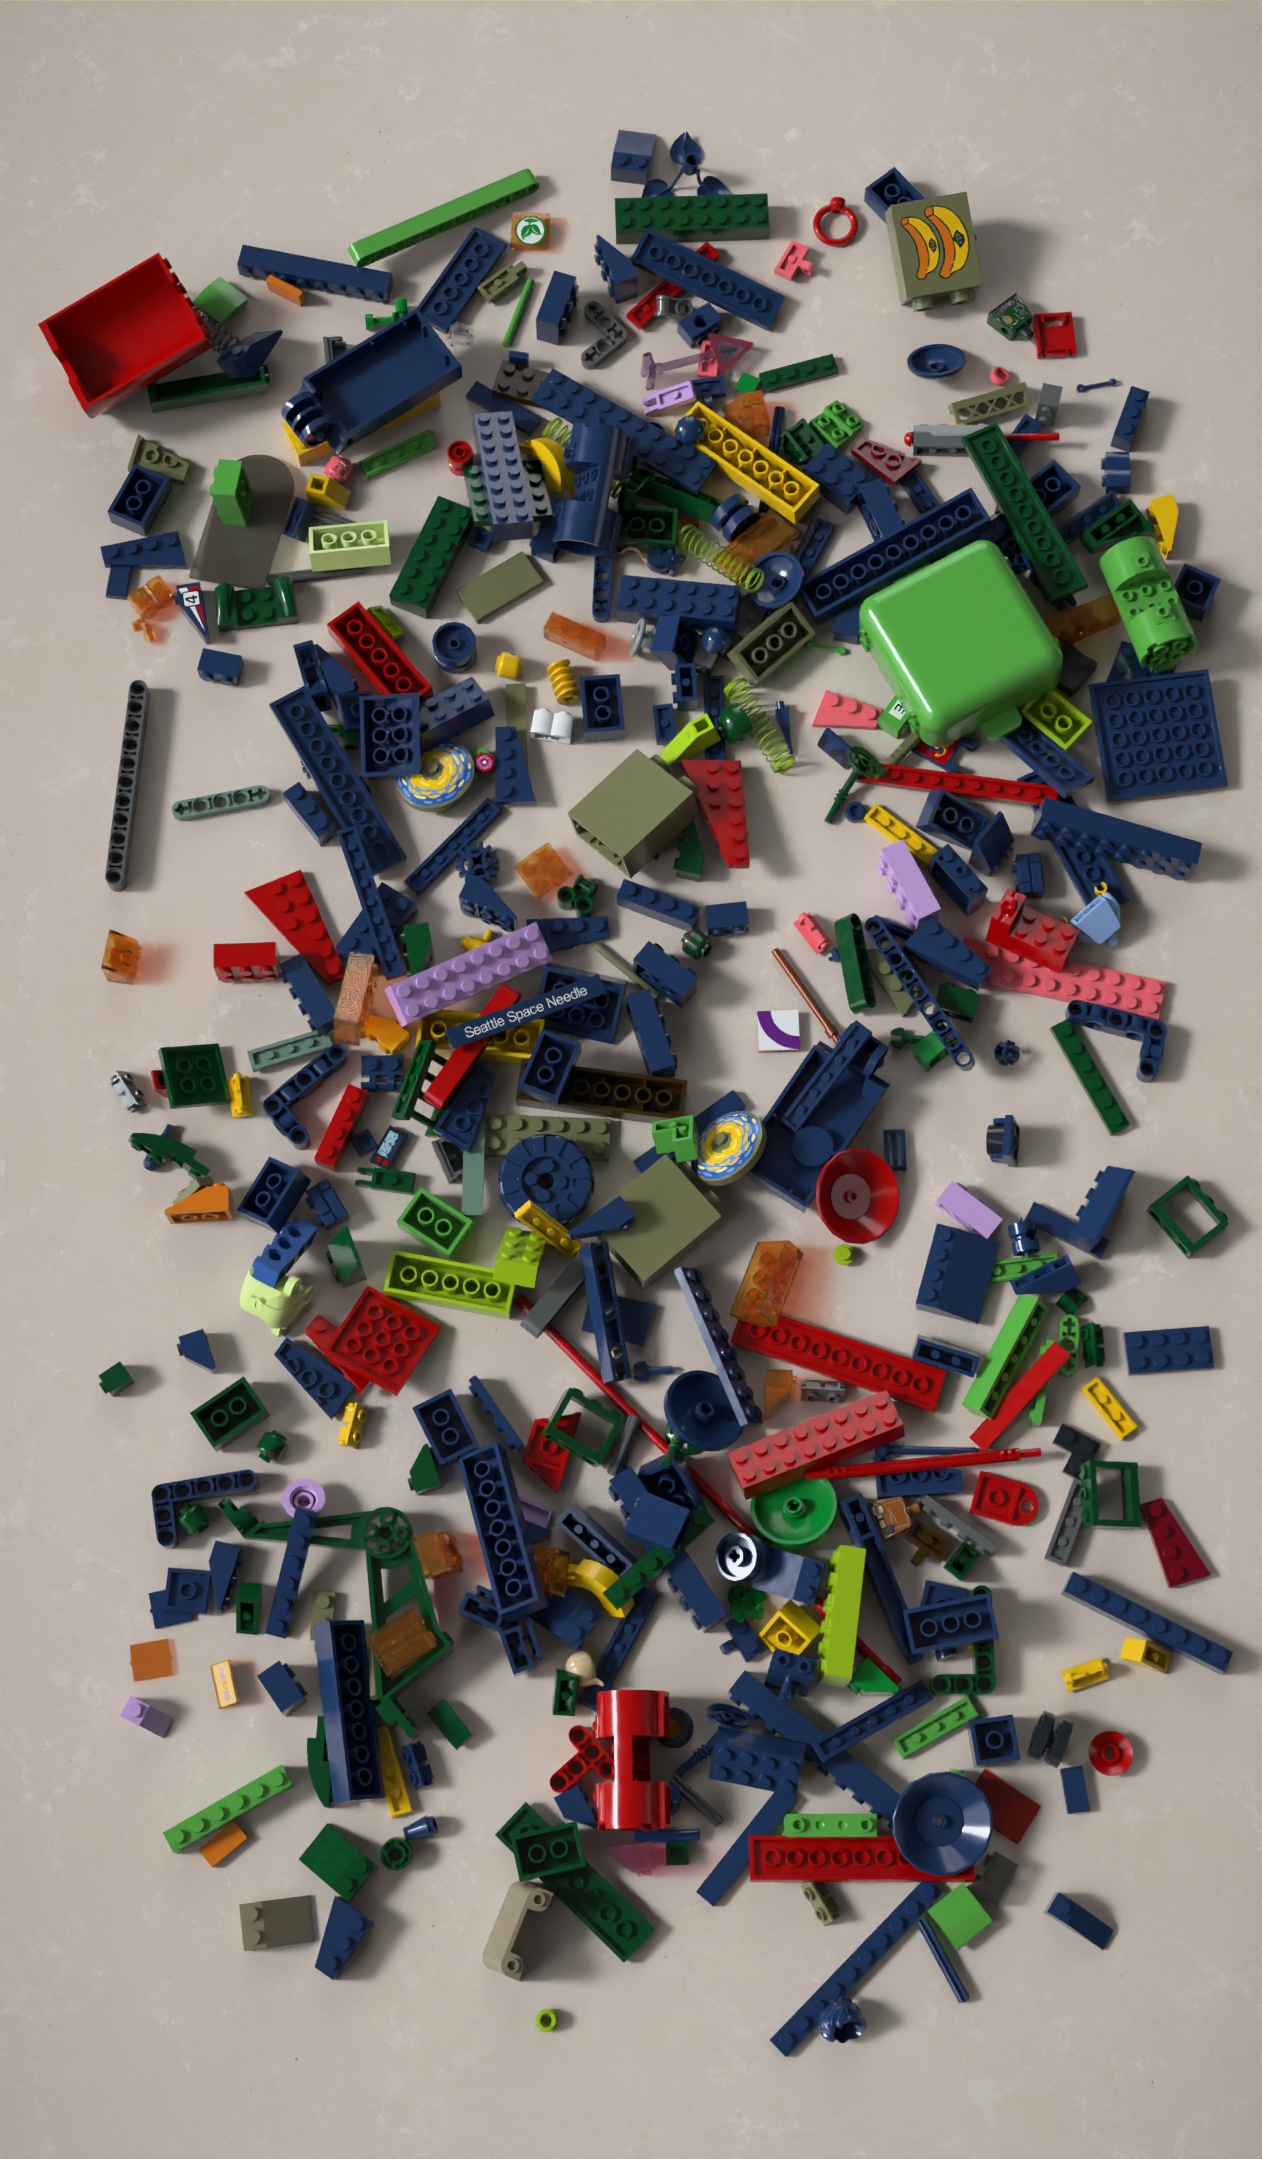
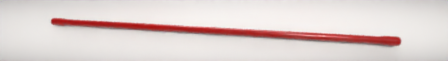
(525, 1306)

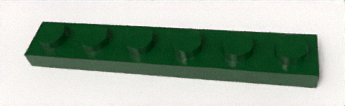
(1089, 1077)
(654, 1562)

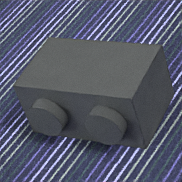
(1048, 404)

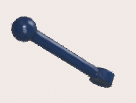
(1080, 388)

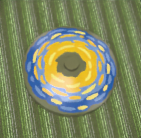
(444, 781)
(729, 1148)

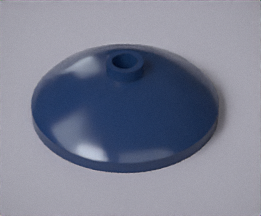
(936, 361)
(777, 569)

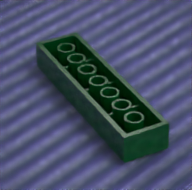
(693, 218)

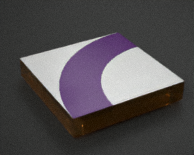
(778, 1031)

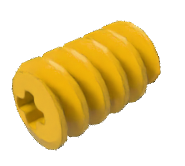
(563, 682)

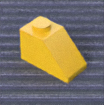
(1145, 1654)

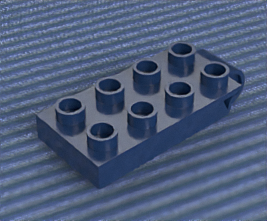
(371, 384)
(839, 1113)

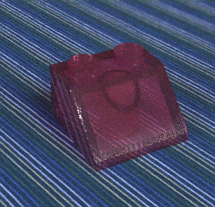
(634, 1857)

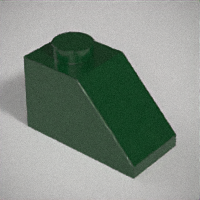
(424, 1473)
(248, 1608)

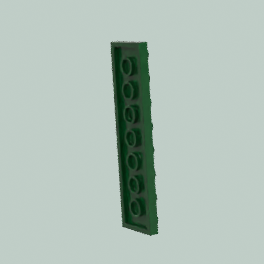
(586, 1894)

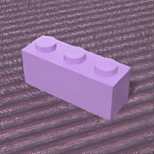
(969, 1210)

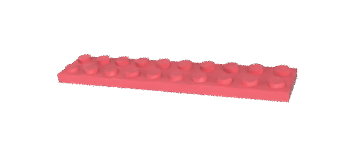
(1076, 981)

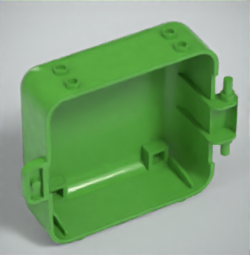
(961, 645)

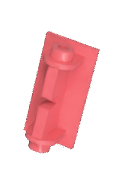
(812, 933)

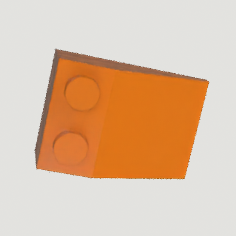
(206, 1205)

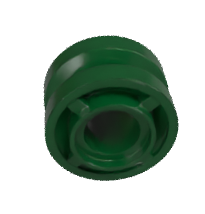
(394, 1864)

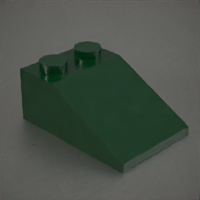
(346, 1259)
(338, 1863)

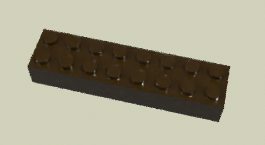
(616, 1095)

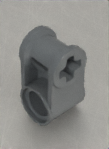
(669, 307)

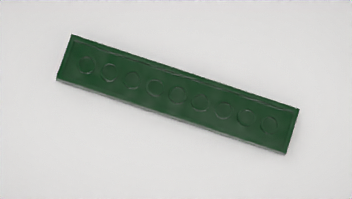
(1024, 512)

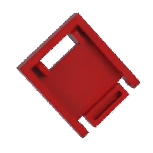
(1054, 340)

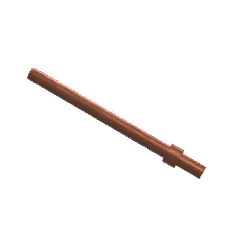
(830, 1030)

